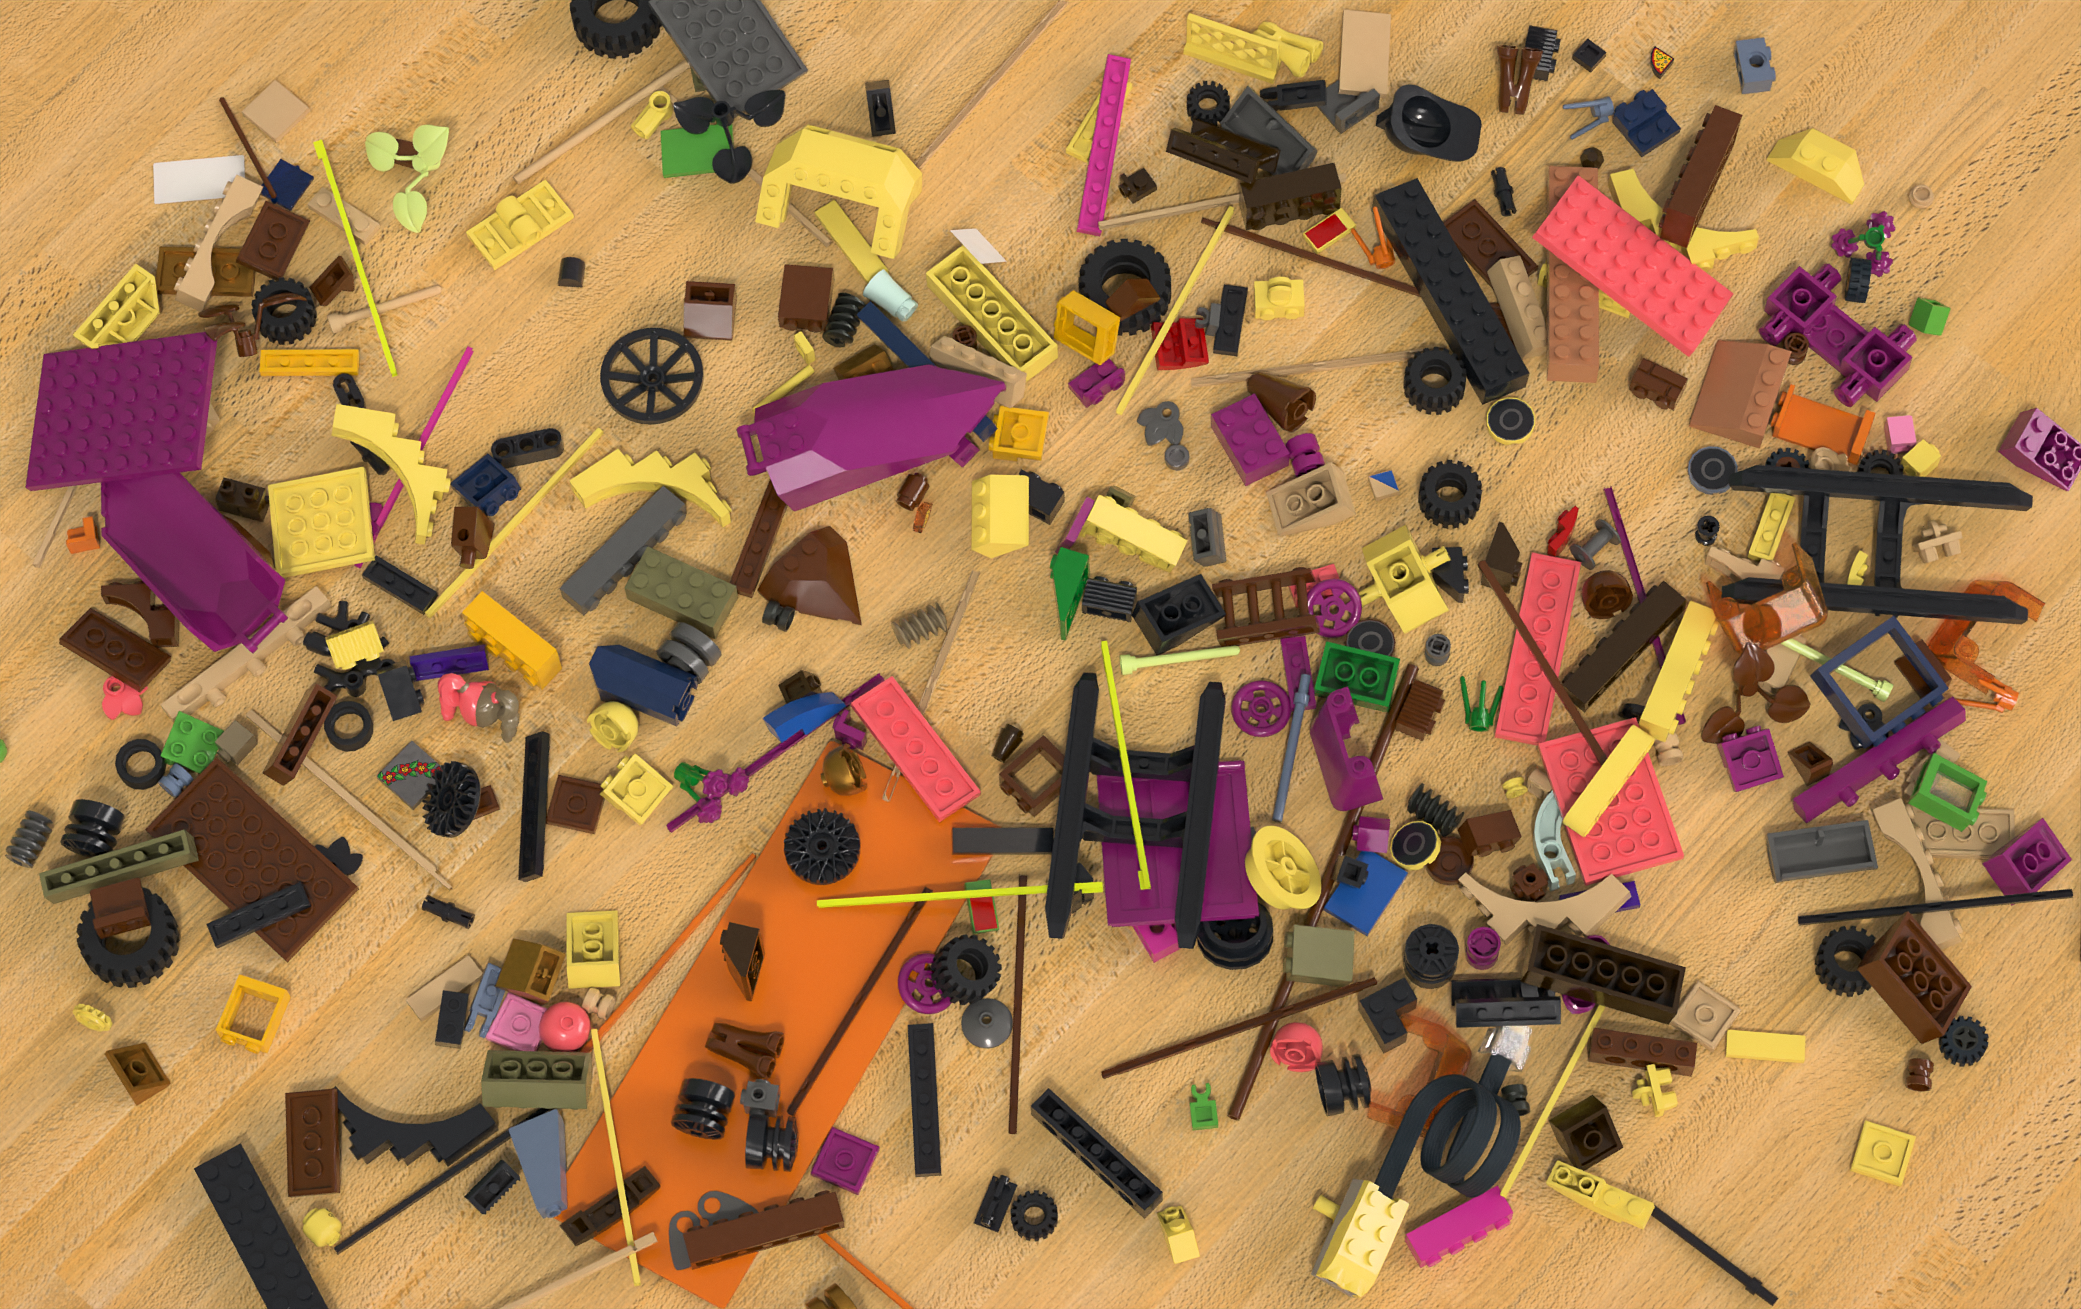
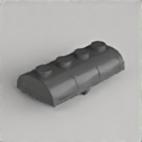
(1260, 122)
(1821, 851)

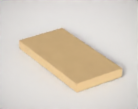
(1364, 52)
(1980, 841)

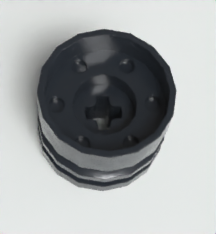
(92, 828)
(1433, 969)
(1342, 1085)
(703, 1108)
(771, 1142)

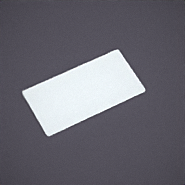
(195, 178)

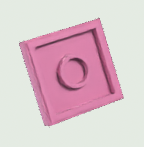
(517, 1024)

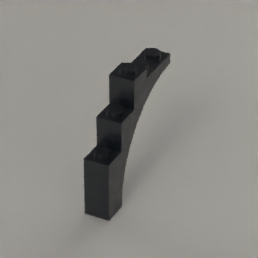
(447, 1138)

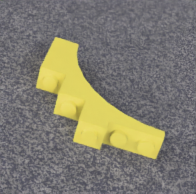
(1705, 244)
(379, 434)
(619, 475)

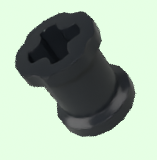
(1710, 530)

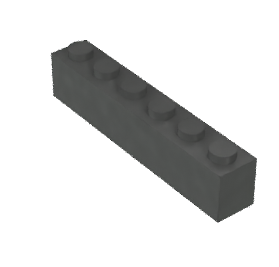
(623, 551)

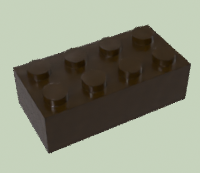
(1290, 197)

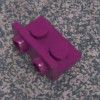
(1096, 382)

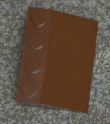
(1915, 979)

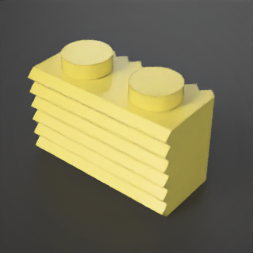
(354, 644)

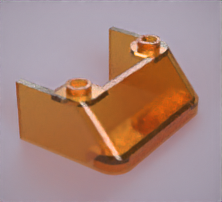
(1777, 617)
(1959, 652)
(1452, 1058)

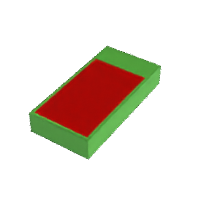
(981, 909)

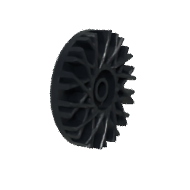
(453, 799)
(818, 831)

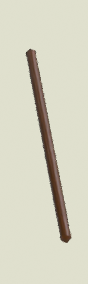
(247, 147)

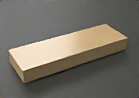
(455, 979)

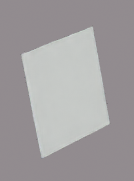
(978, 246)

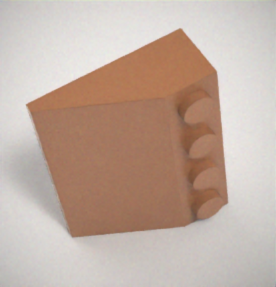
(1740, 391)

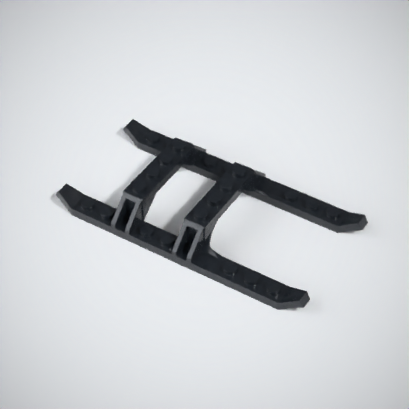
(1895, 497)
(1185, 830)

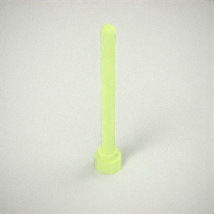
(1131, 663)
(1879, 688)

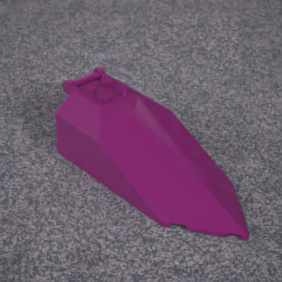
(863, 429)
(192, 559)

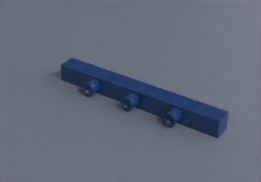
(908, 353)

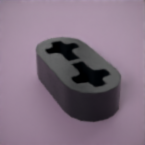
(353, 388)

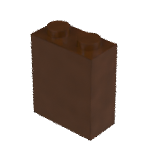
(805, 298)

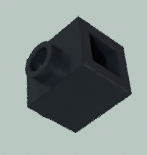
(1350, 872)

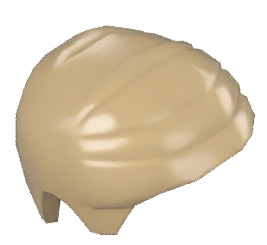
(1827, 459)

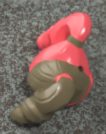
(479, 704)

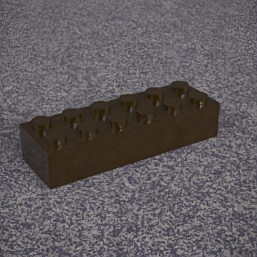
(1603, 974)

